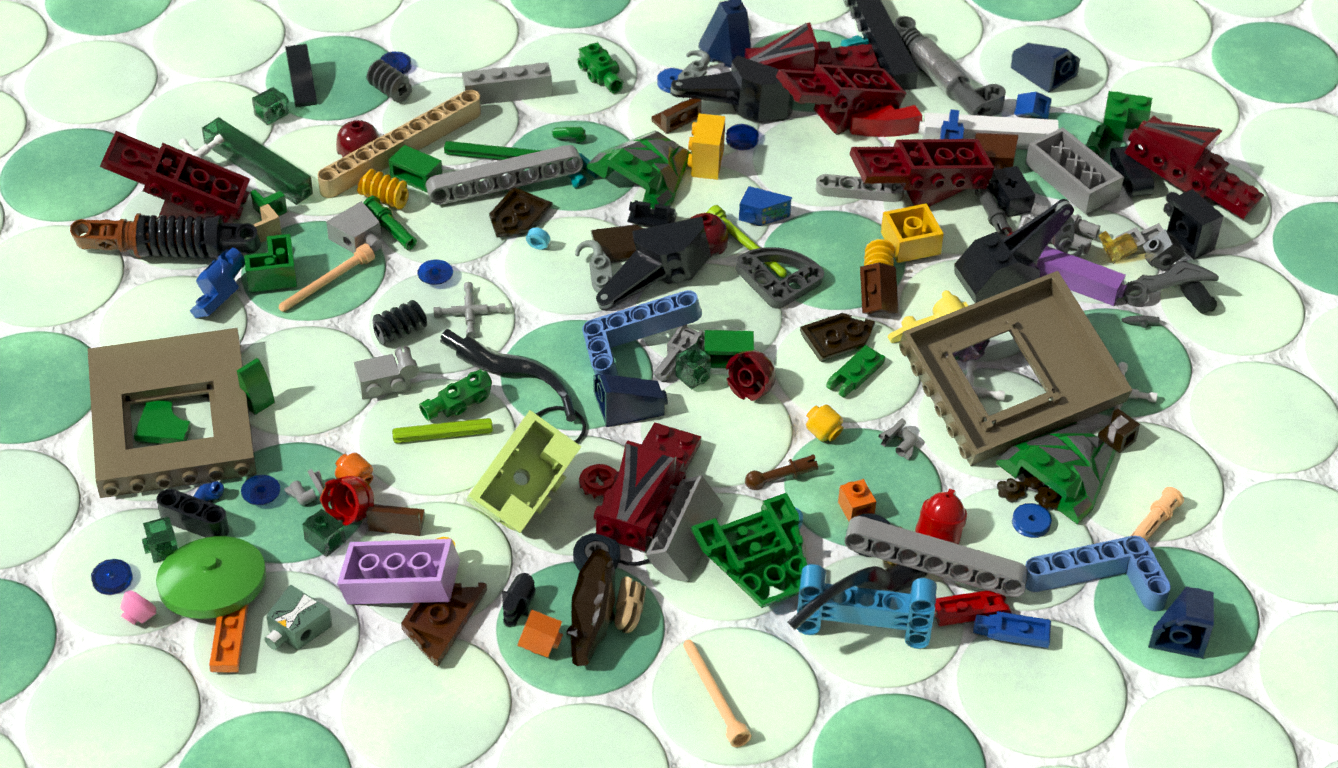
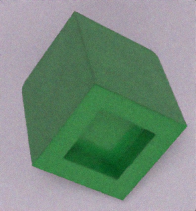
(276, 201)

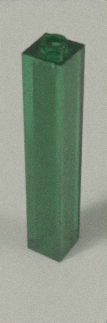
(259, 161)

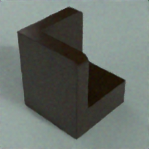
(1120, 432)

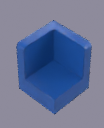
(1033, 104)

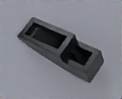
(301, 75)

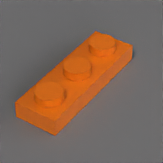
(228, 641)

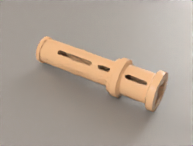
(1160, 511)

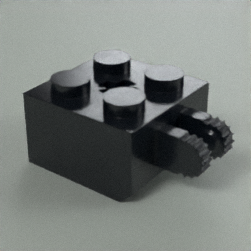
(1193, 222)

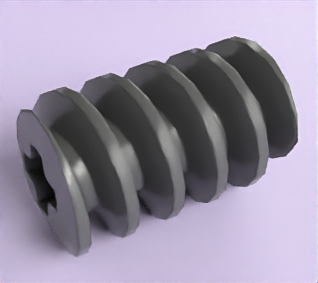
(389, 81)

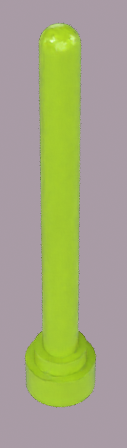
(744, 240)

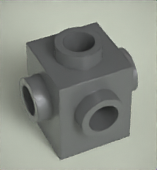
(1163, 250)

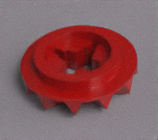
(588, 479)

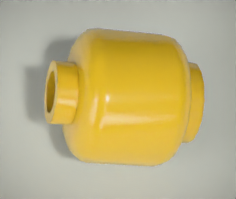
(824, 423)

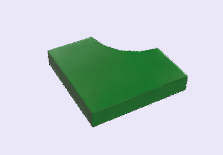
(161, 425)

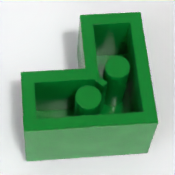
(1124, 112)
(273, 268)

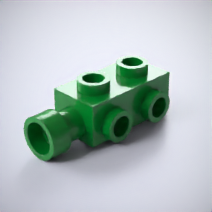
(600, 67)
(464, 395)

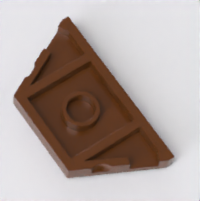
(438, 624)

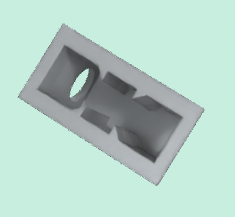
(355, 228)

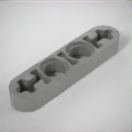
(827, 184)

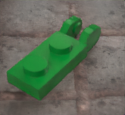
(856, 371)

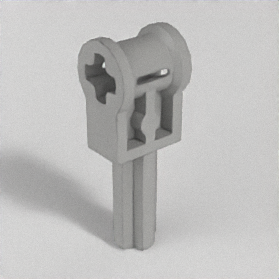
(681, 340)

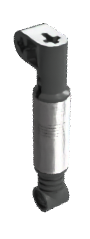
(946, 74)

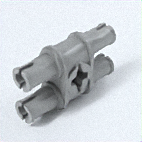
(1080, 226)

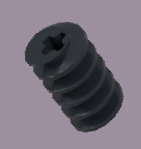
(398, 319)

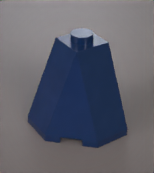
(727, 33)
(1045, 65)
(628, 398)
(1186, 624)

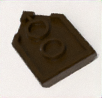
(517, 212)
(616, 241)
(836, 335)

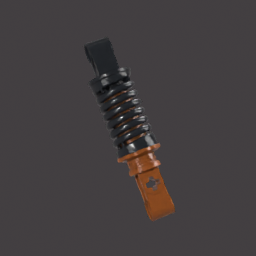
(166, 236)

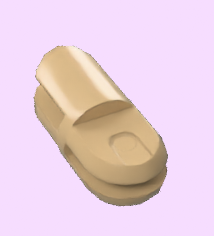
(629, 604)

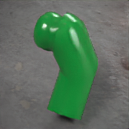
(570, 132)

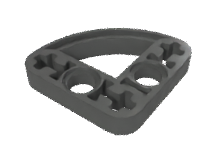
(780, 288)

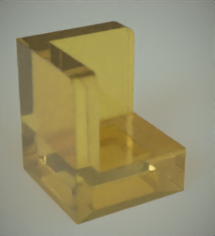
(1119, 247)

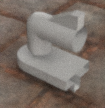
(910, 439)
(305, 497)

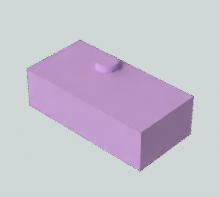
(399, 571)

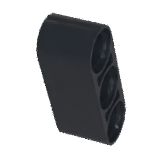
(1137, 177)
(192, 513)

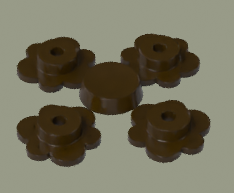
(1014, 489)

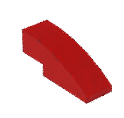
(886, 122)

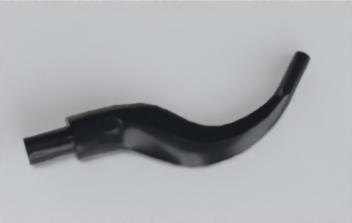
(478, 355)
(892, 579)

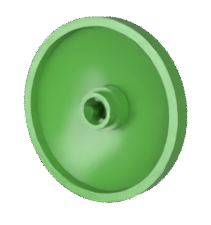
(211, 577)

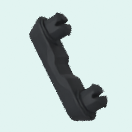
(1198, 296)

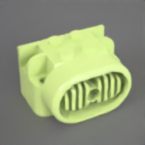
(541, 456)

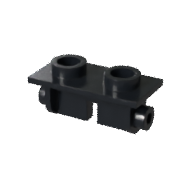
(643, 214)

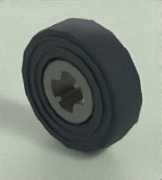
(590, 543)

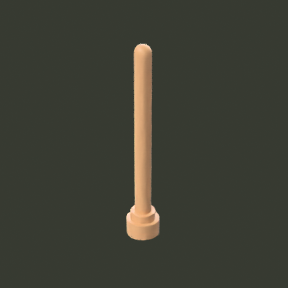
(363, 255)
(737, 732)

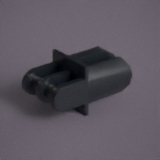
(517, 599)

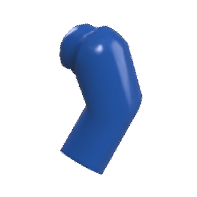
(210, 491)

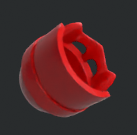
(347, 498)
(942, 517)

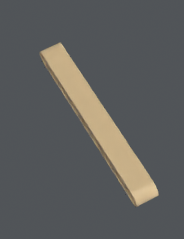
(415, 133)

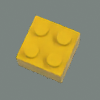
(707, 146)
(912, 232)

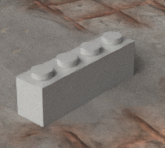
(510, 83)

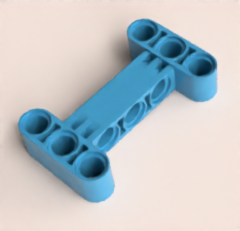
(871, 607)

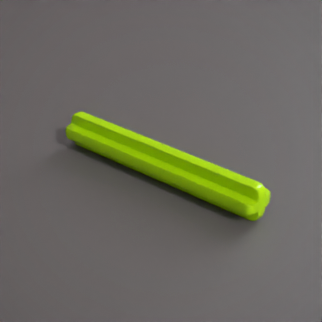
(442, 430)

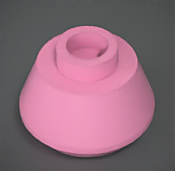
(136, 608)

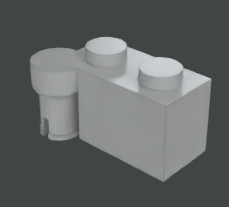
(382, 375)

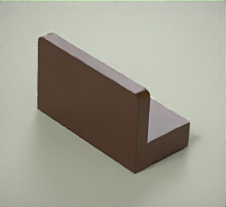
(678, 115)
(879, 288)
(395, 519)

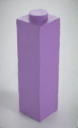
(1083, 275)

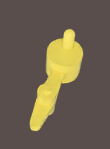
(946, 305)

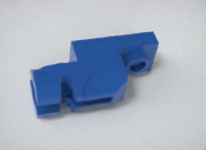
(218, 282)

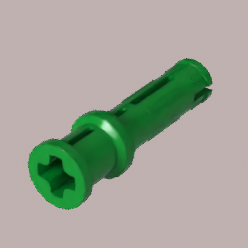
(387, 221)

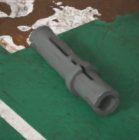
(995, 216)

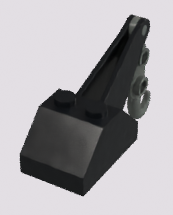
(748, 87)
(662, 252)
(1004, 261)

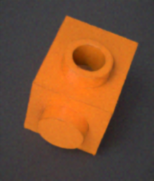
(856, 499)
(540, 634)

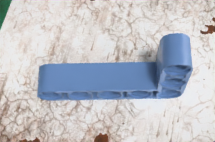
(636, 323)
(1101, 560)

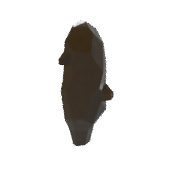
(592, 604)

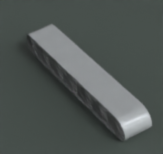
(493, 173)
(936, 556)

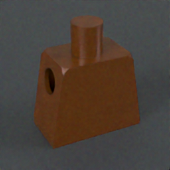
(999, 148)

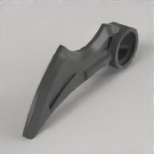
(1179, 274)

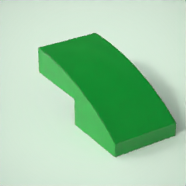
(256, 385)

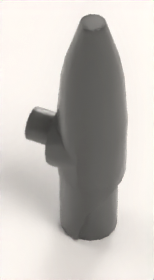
(1141, 320)

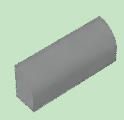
(674, 546)

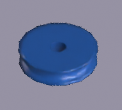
(666, 77)
(1033, 529)

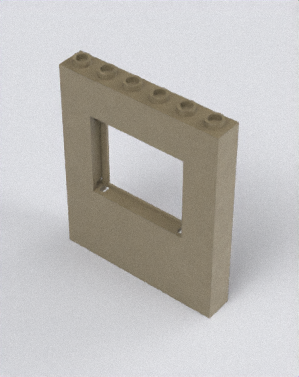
(1057, 345)
(160, 372)

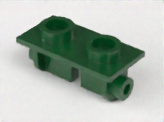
(1099, 140)

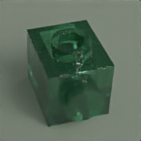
(270, 105)
(693, 366)
(324, 532)
(159, 539)

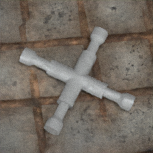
(469, 309)

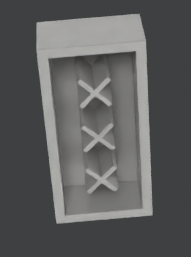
(1074, 170)

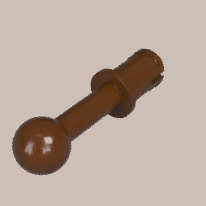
(755, 479)

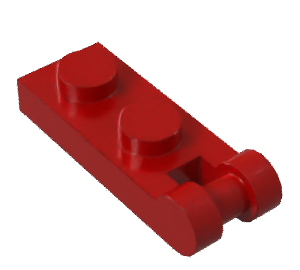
(965, 607)

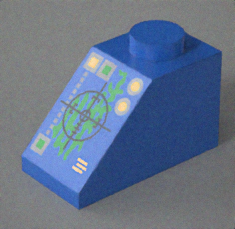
(763, 206)

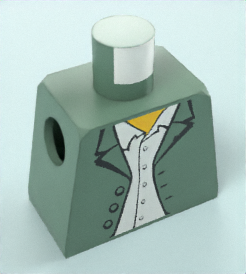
(296, 619)

